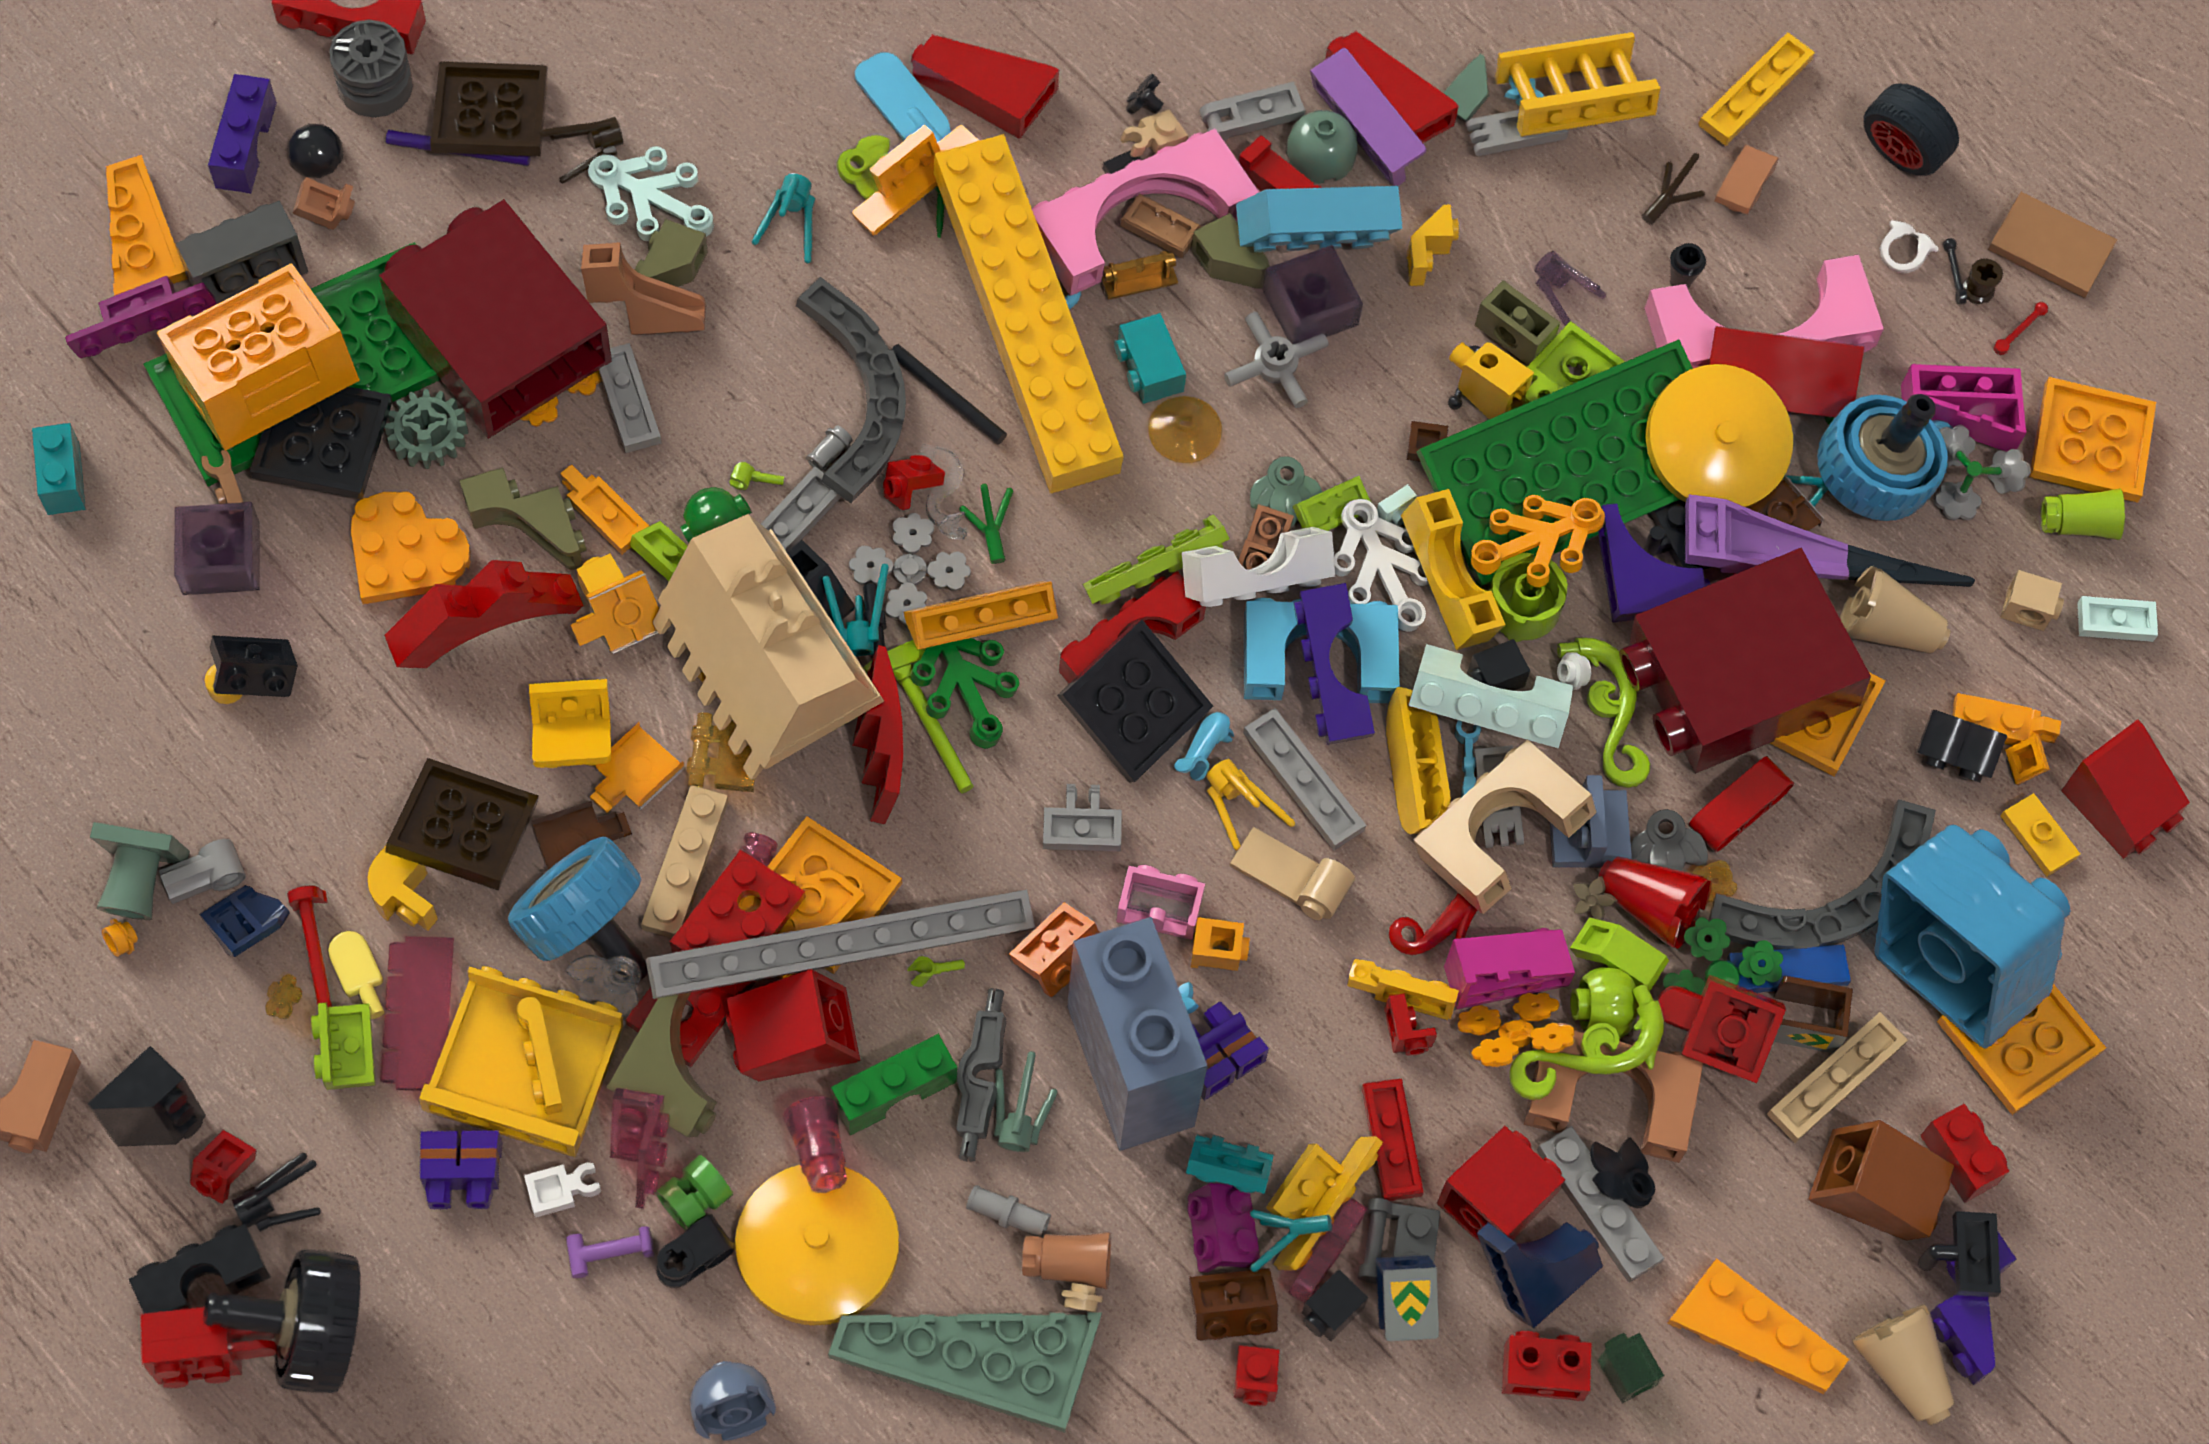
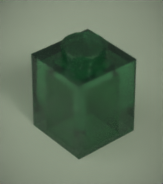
(1630, 1366)

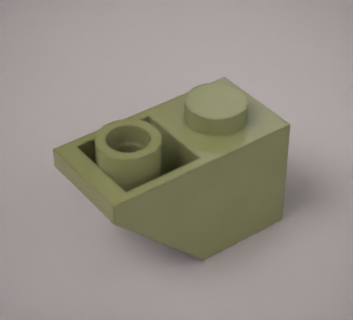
(674, 254)
(1222, 257)

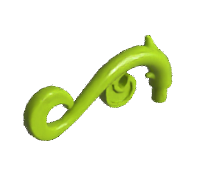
(1623, 709)
(1594, 1062)

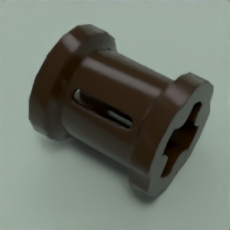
(1983, 279)

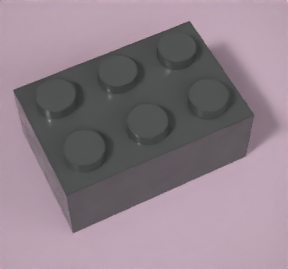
(242, 251)

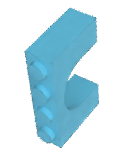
(1273, 627)

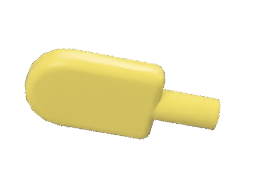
(356, 969)

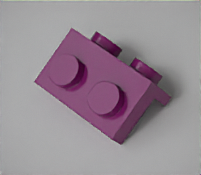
(1222, 1227)

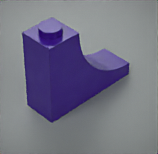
(1635, 577)

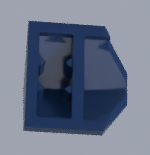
(244, 919)

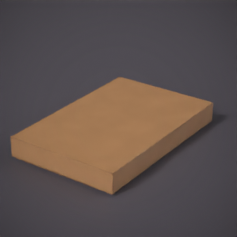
(2052, 244)

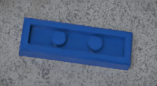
(1817, 964)

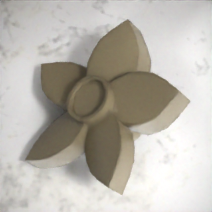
(1593, 898)

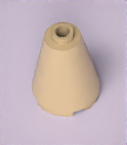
(1892, 615)
(1910, 1362)

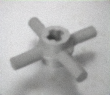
(1276, 359)

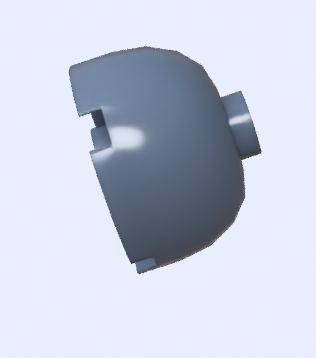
(731, 1401)

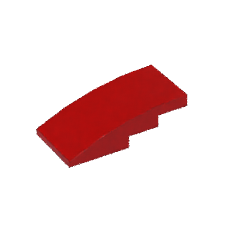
(1803, 372)
(882, 735)

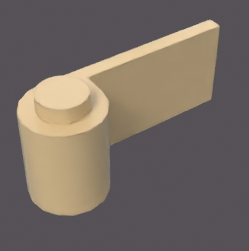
(1292, 875)

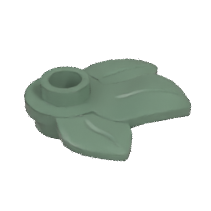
(1280, 493)

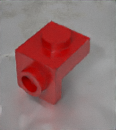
(910, 475)

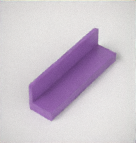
(1374, 119)

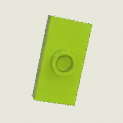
(1325, 508)

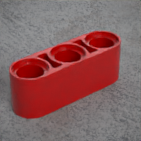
(1741, 804)

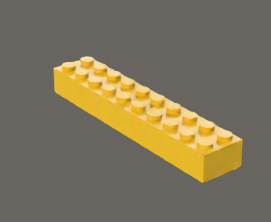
(1027, 314)

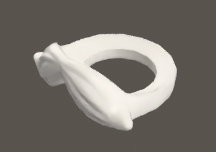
(1925, 246)

